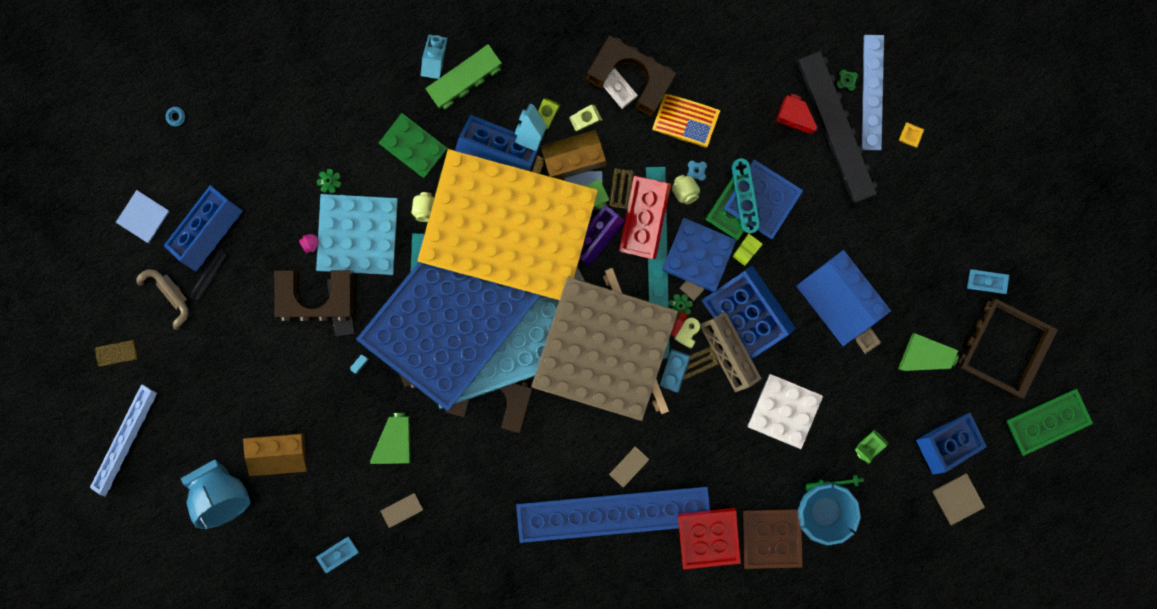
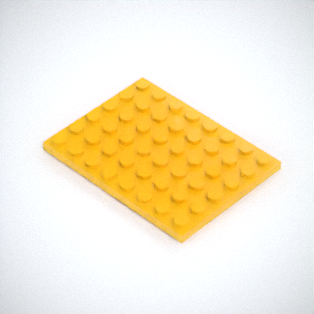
(506, 225)

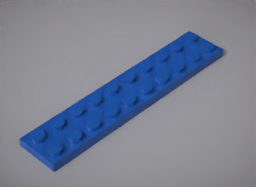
(608, 514)

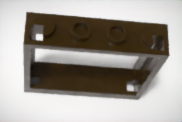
(1035, 361)

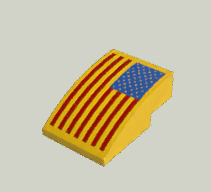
(686, 120)

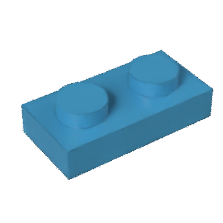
(988, 281)
(675, 370)
(337, 554)

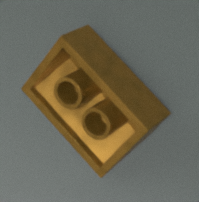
(573, 155)
(275, 454)

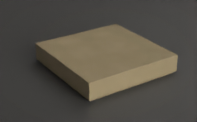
(958, 499)

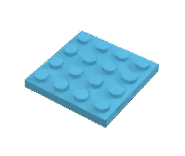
(357, 234)

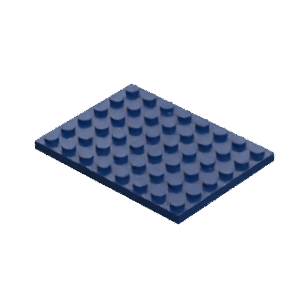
(444, 329)

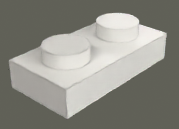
(619, 89)

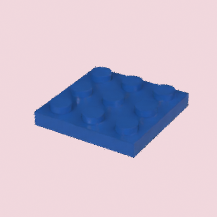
(773, 199)
(699, 255)

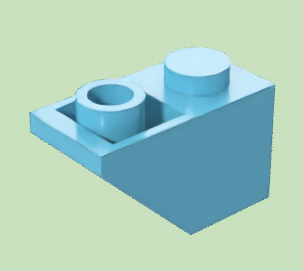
(433, 56)
(531, 129)

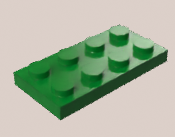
(1049, 422)

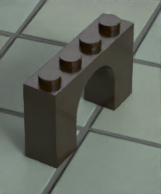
(617, 53)
(338, 305)
(517, 402)

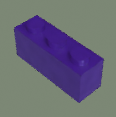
(599, 233)

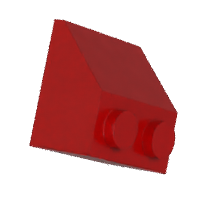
(796, 114)

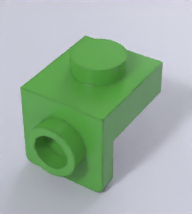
(870, 446)

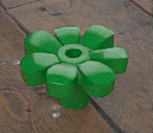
(331, 184)
(677, 301)

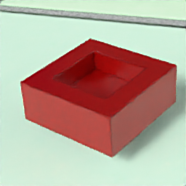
(679, 321)

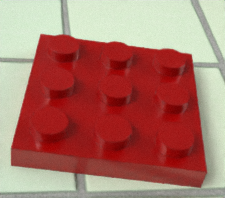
(709, 538)

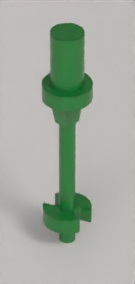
(855, 480)

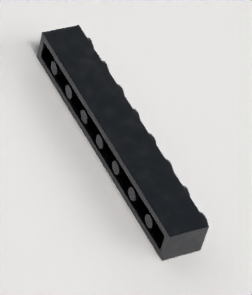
(836, 127)

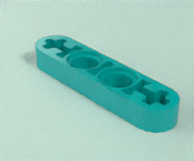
(742, 196)

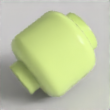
(685, 189)
(422, 206)

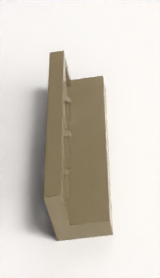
(732, 350)

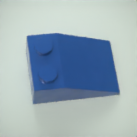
(951, 444)

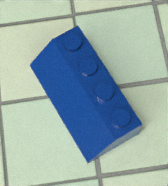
(494, 143)
(202, 228)

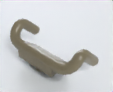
(171, 292)

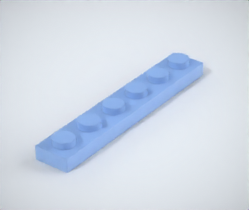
(872, 92)
(123, 440)

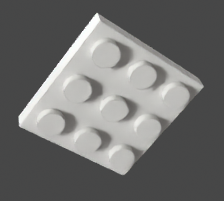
(785, 411)

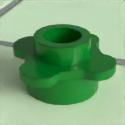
(852, 79)

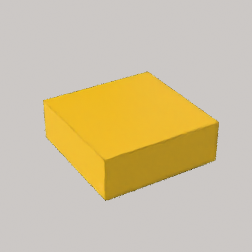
(911, 135)

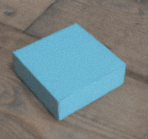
(359, 363)

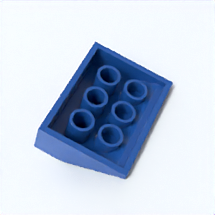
(843, 298)
(751, 310)

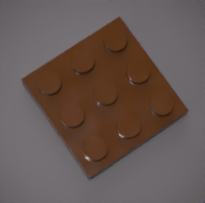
(772, 539)

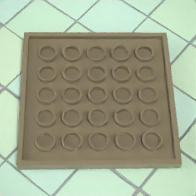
(604, 348)

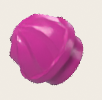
(309, 243)

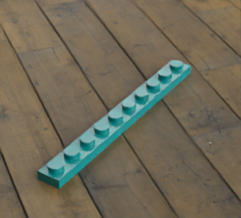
(656, 277)

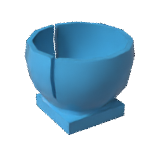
(214, 496)
(829, 514)

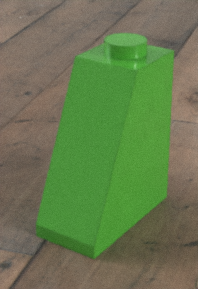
(927, 355)
(394, 441)

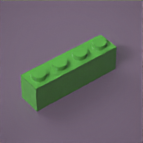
(463, 77)

